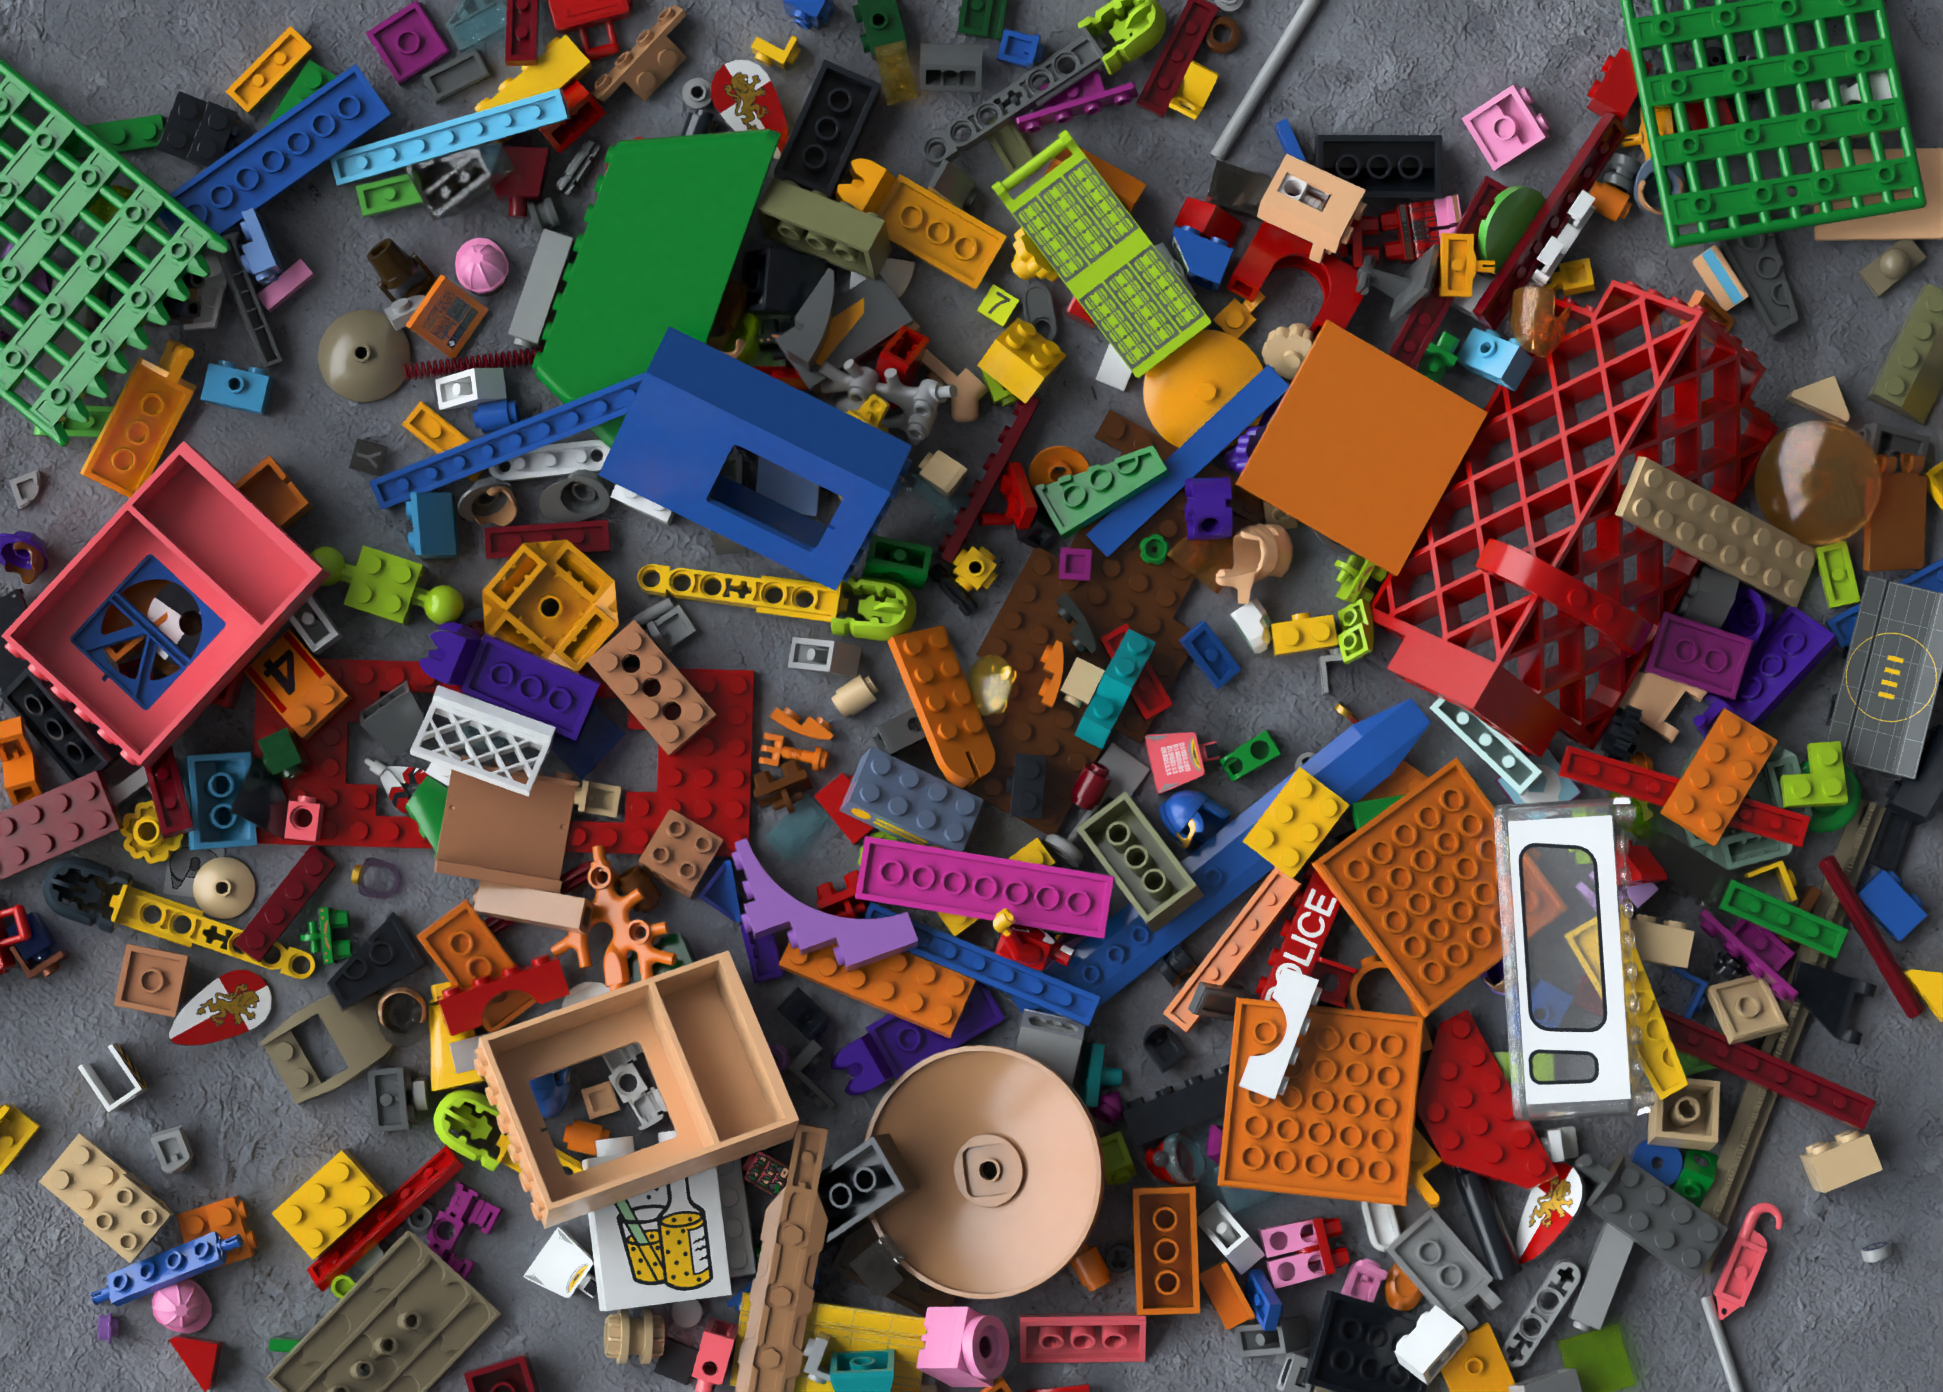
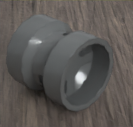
(1622, 172)

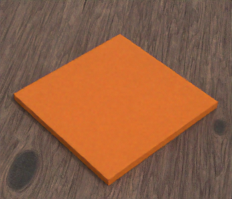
(1361, 448)
(1425, 886)
(1343, 1115)

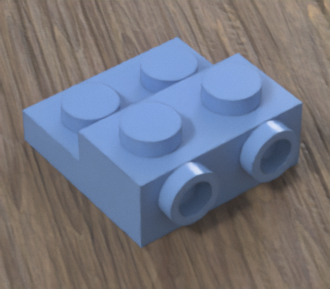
(260, 254)

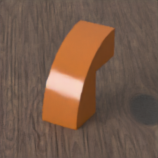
(19, 762)

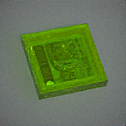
(1598, 1359)

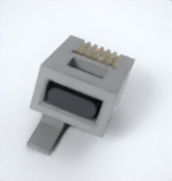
(1293, 1373)

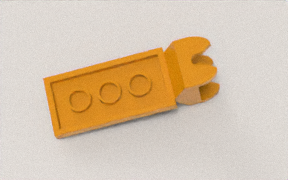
(923, 222)

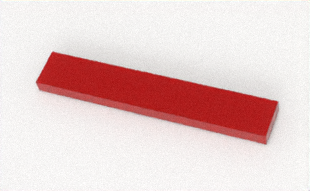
(385, 1217)

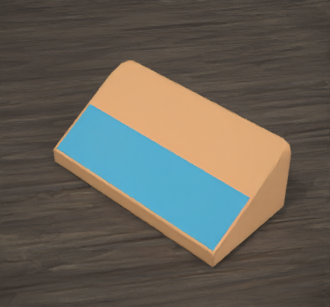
(1720, 278)

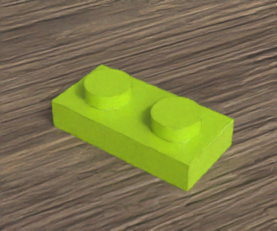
(1837, 575)

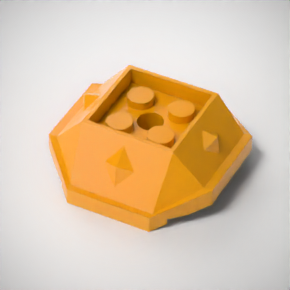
(559, 572)

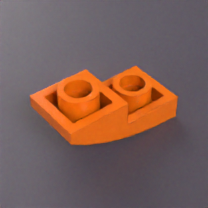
(1054, 661)
(811, 728)

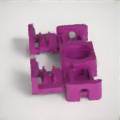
(462, 1207)

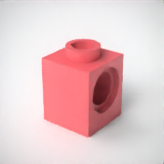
(311, 832)

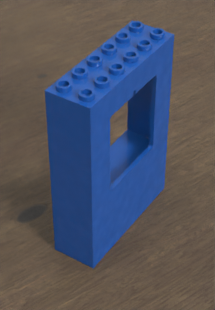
(705, 402)

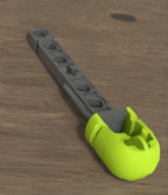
(1146, 23)

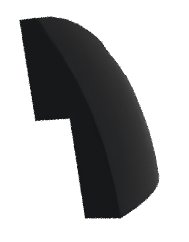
(262, 800)

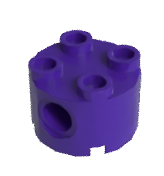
(1208, 508)

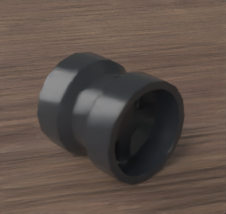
(1175, 966)

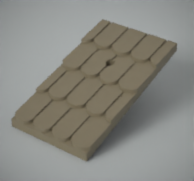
(397, 1321)

